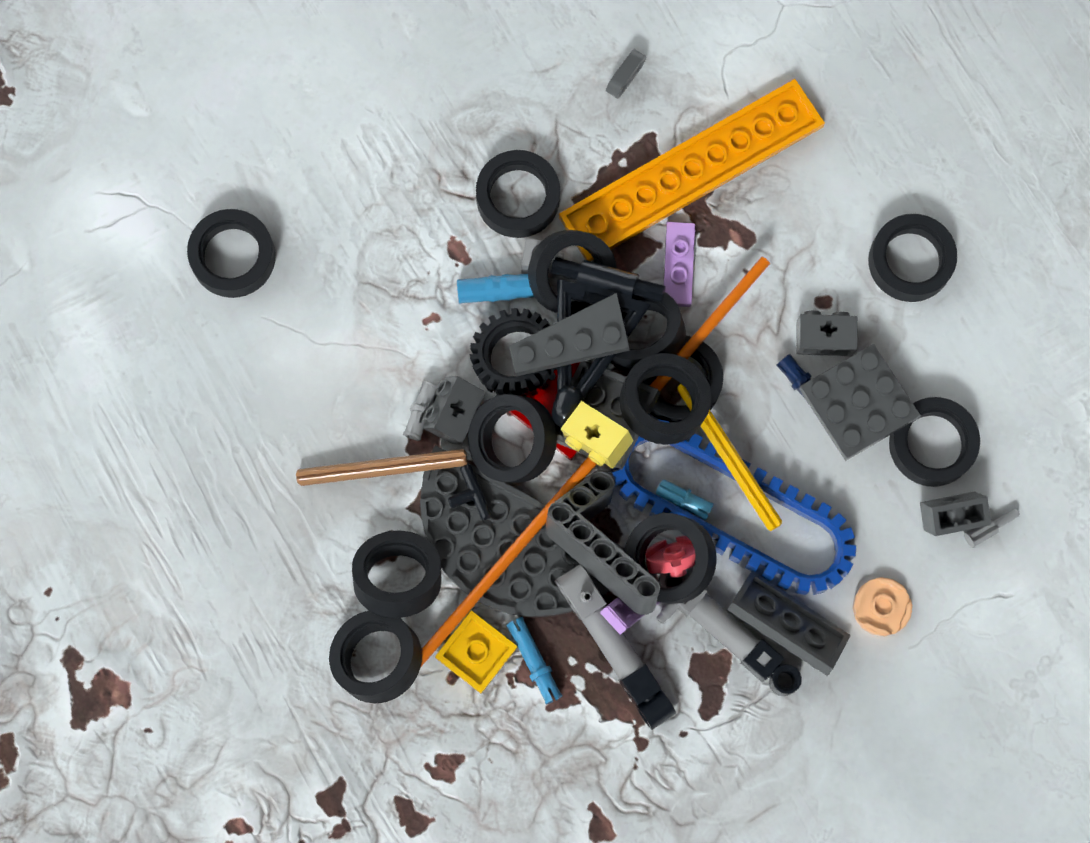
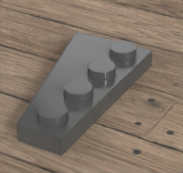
(578, 338)

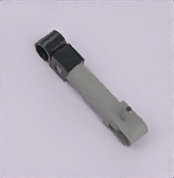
(755, 654)
(632, 673)

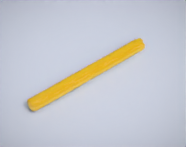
(736, 467)

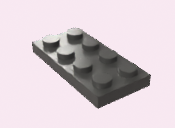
(789, 623)

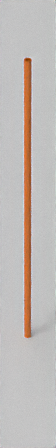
(583, 470)

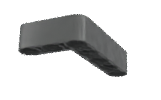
(569, 523)

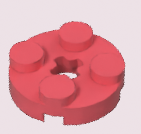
(671, 558)

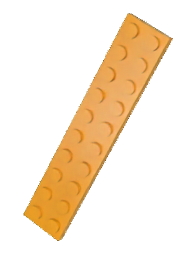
(695, 167)

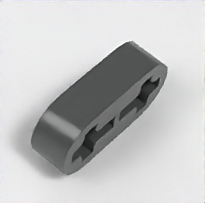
(626, 73)

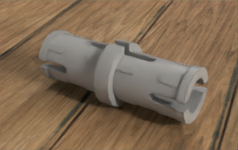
(416, 421)

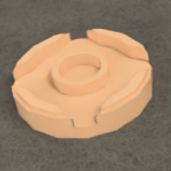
(882, 606)

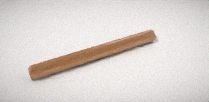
(381, 467)

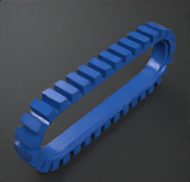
(818, 582)

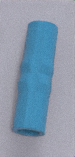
(494, 288)

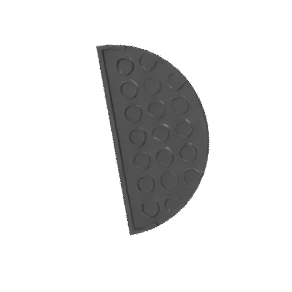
(473, 545)

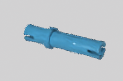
(539, 671)

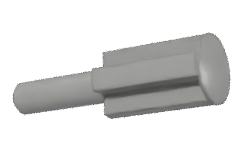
(981, 534)

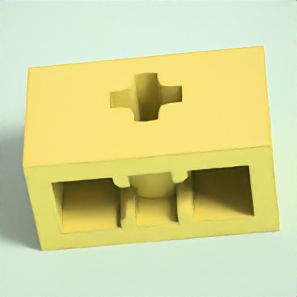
(588, 422)

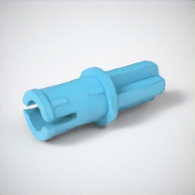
(684, 499)

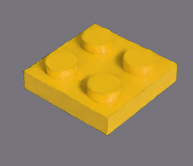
(476, 652)

